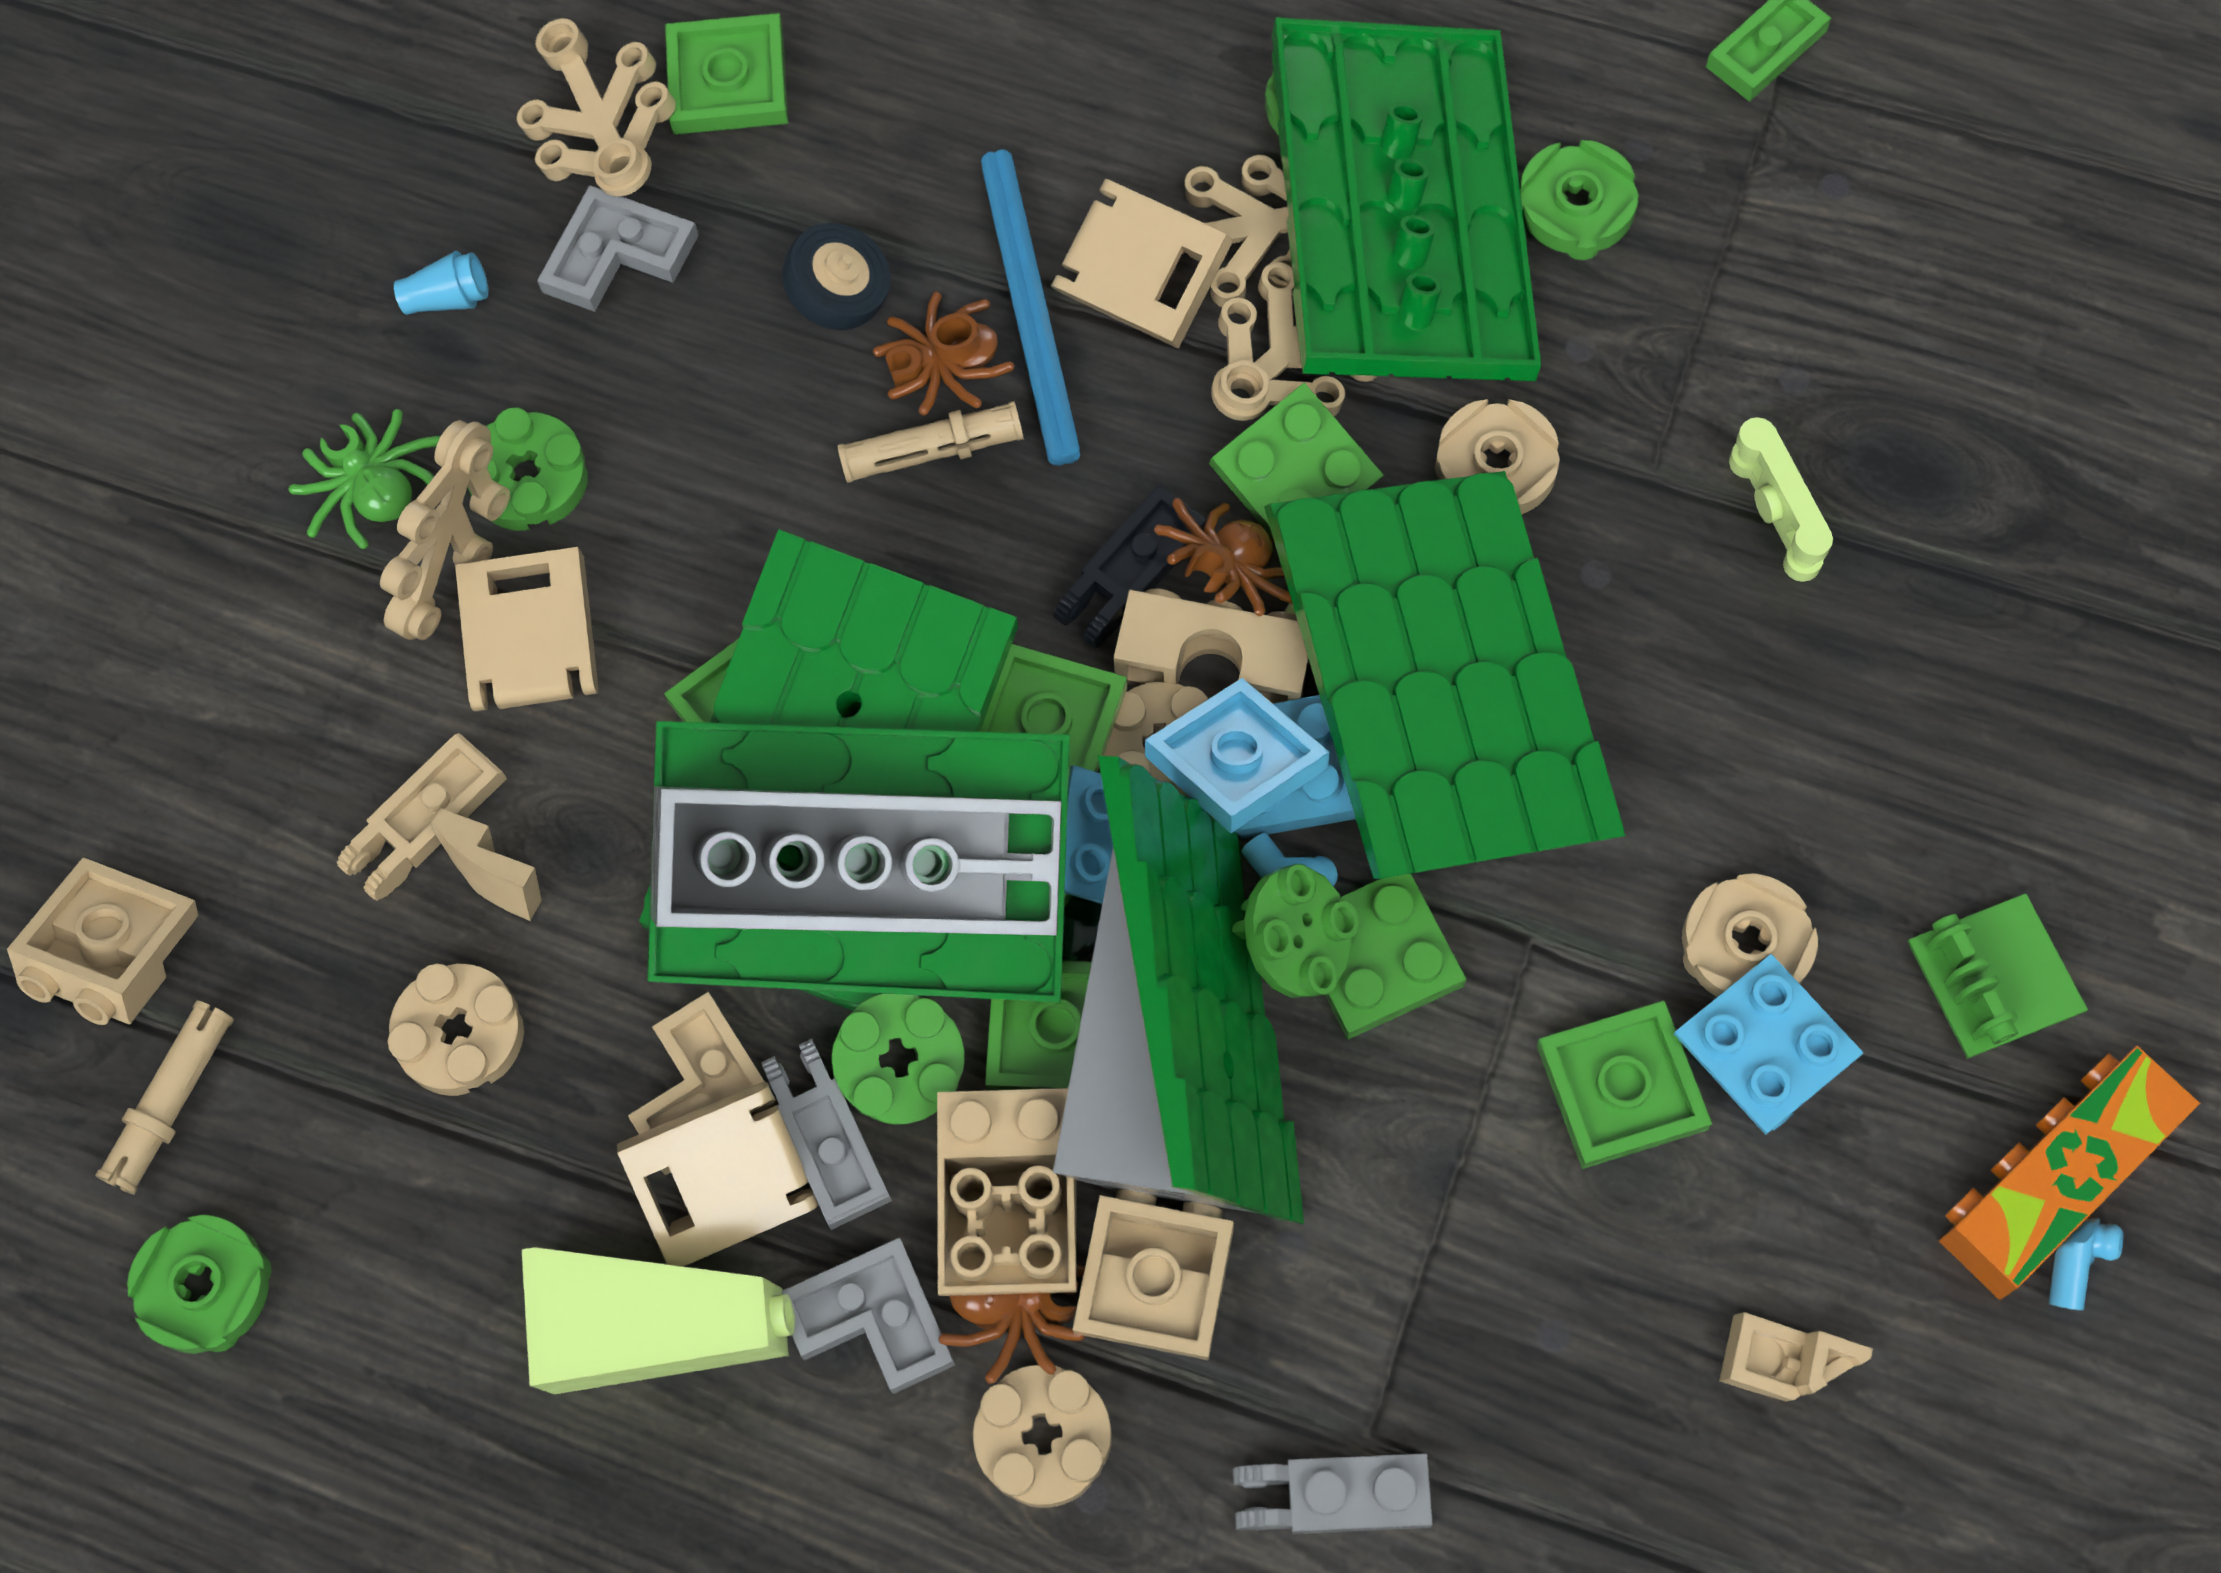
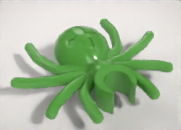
(365, 476)

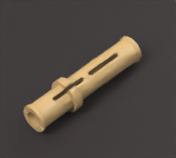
(931, 441)
(164, 1098)

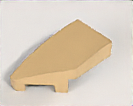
(491, 875)
(1784, 1360)

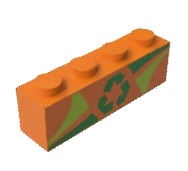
(2067, 1172)

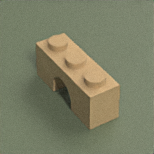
(1166, 633)

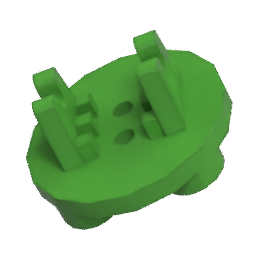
(1291, 952)

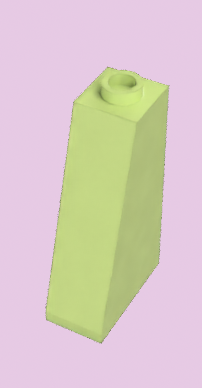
(633, 1320)

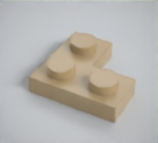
(708, 1060)

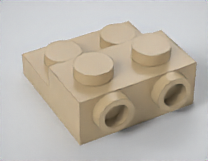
(101, 942)
(1154, 1274)

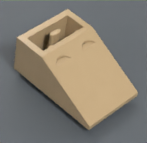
(1000, 1206)

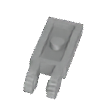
(828, 1142)
(1342, 1494)

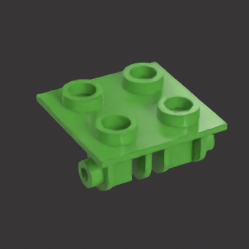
(1996, 975)

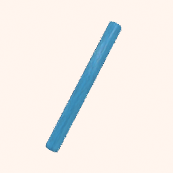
(1030, 308)

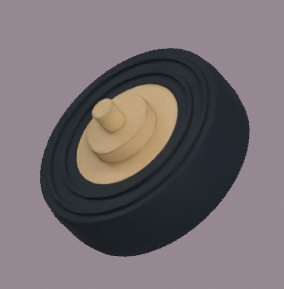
(836, 276)

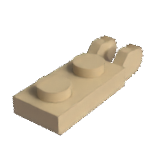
(453, 780)

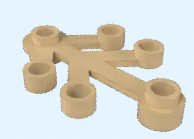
(619, 163)
(1253, 220)
(1283, 353)
(464, 457)

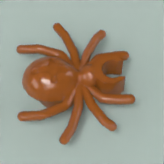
(951, 347)
(1229, 556)
(1014, 1311)

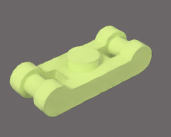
(1782, 497)

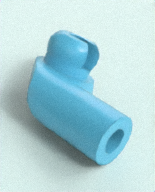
(1266, 857)
(2075, 1258)

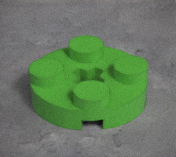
(1570, 227)
(557, 456)
(865, 1036)
(215, 1319)

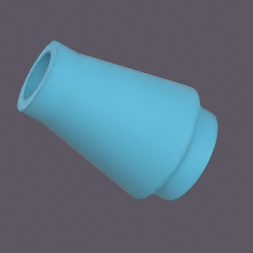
(444, 285)

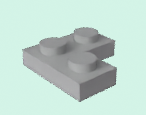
(613, 233)
(873, 1297)

